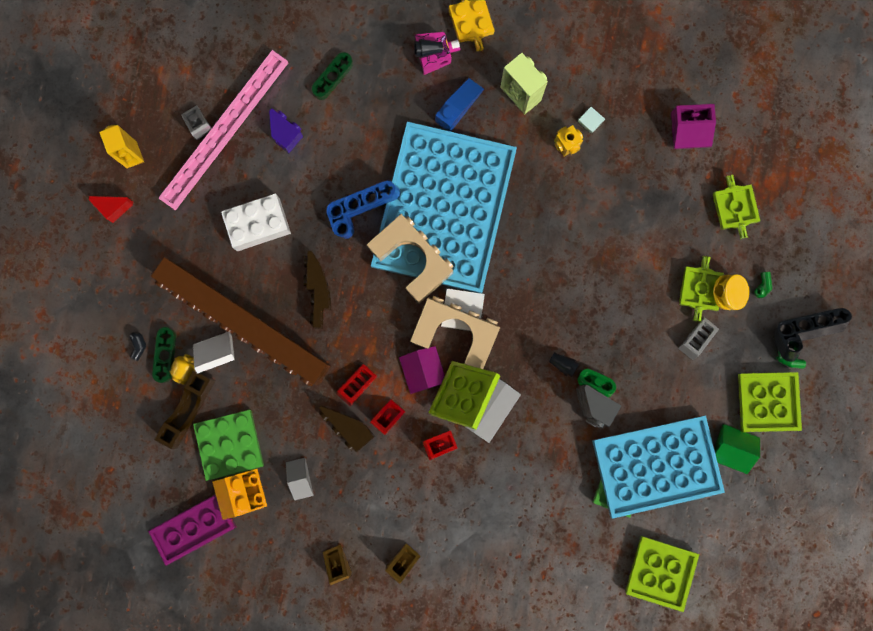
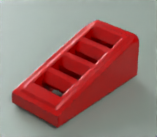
(340, 392)

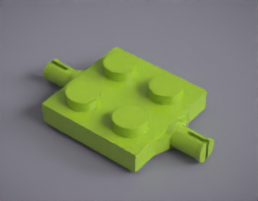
(736, 207)
(698, 288)

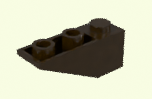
(353, 430)

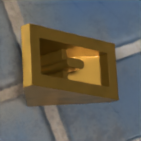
(402, 563)
(336, 565)

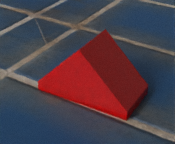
(111, 207)
(387, 417)
(439, 445)

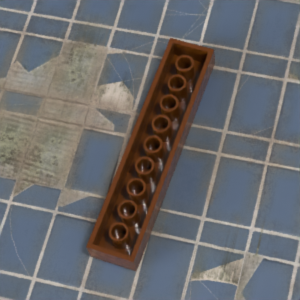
(238, 320)

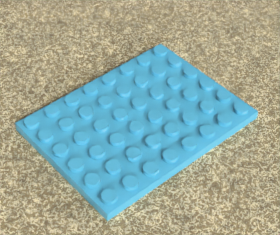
(455, 196)

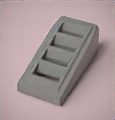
(690, 347)

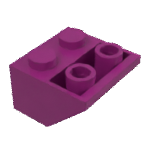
(693, 126)

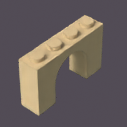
(401, 233)
(437, 312)

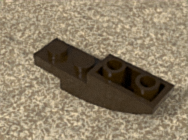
(317, 282)

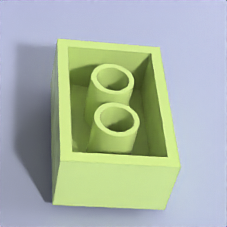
(523, 83)

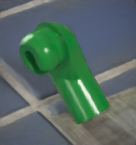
(765, 287)
(799, 363)

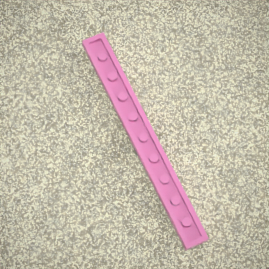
(223, 130)

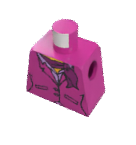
(438, 60)

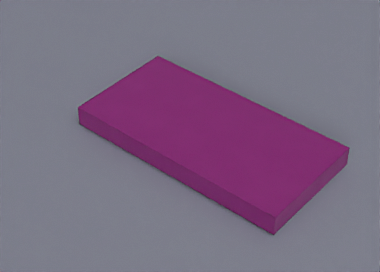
(190, 530)

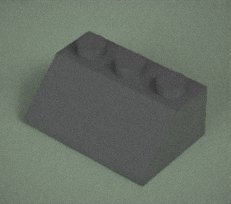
(596, 407)

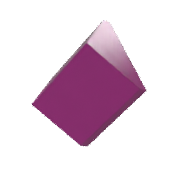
(422, 369)

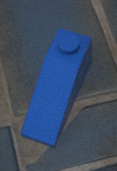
(458, 105)

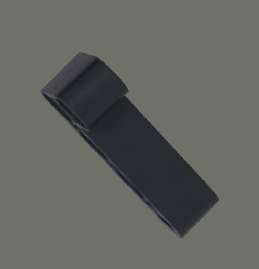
(833, 321)

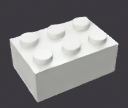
(256, 222)

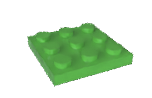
(228, 445)

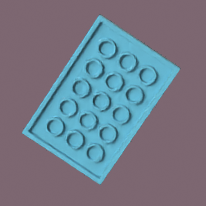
(658, 466)

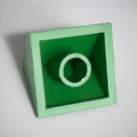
(737, 449)

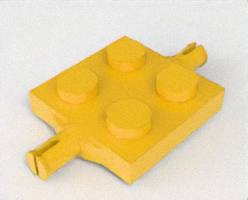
(471, 21)

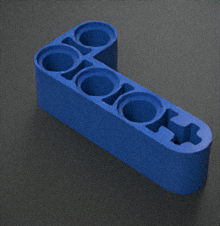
(364, 205)

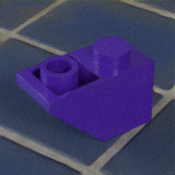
(283, 132)

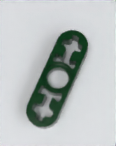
(331, 68)
(158, 348)

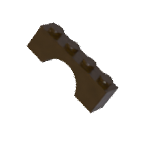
(178, 423)

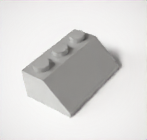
(496, 411)

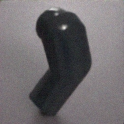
(139, 345)

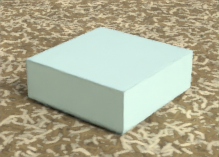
(591, 120)

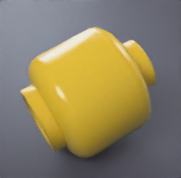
(182, 368)

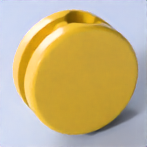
(731, 292)

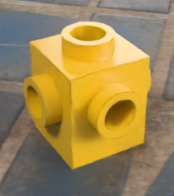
(568, 146)

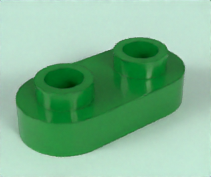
(597, 381)

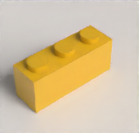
(121, 146)

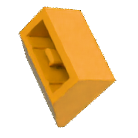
(239, 494)

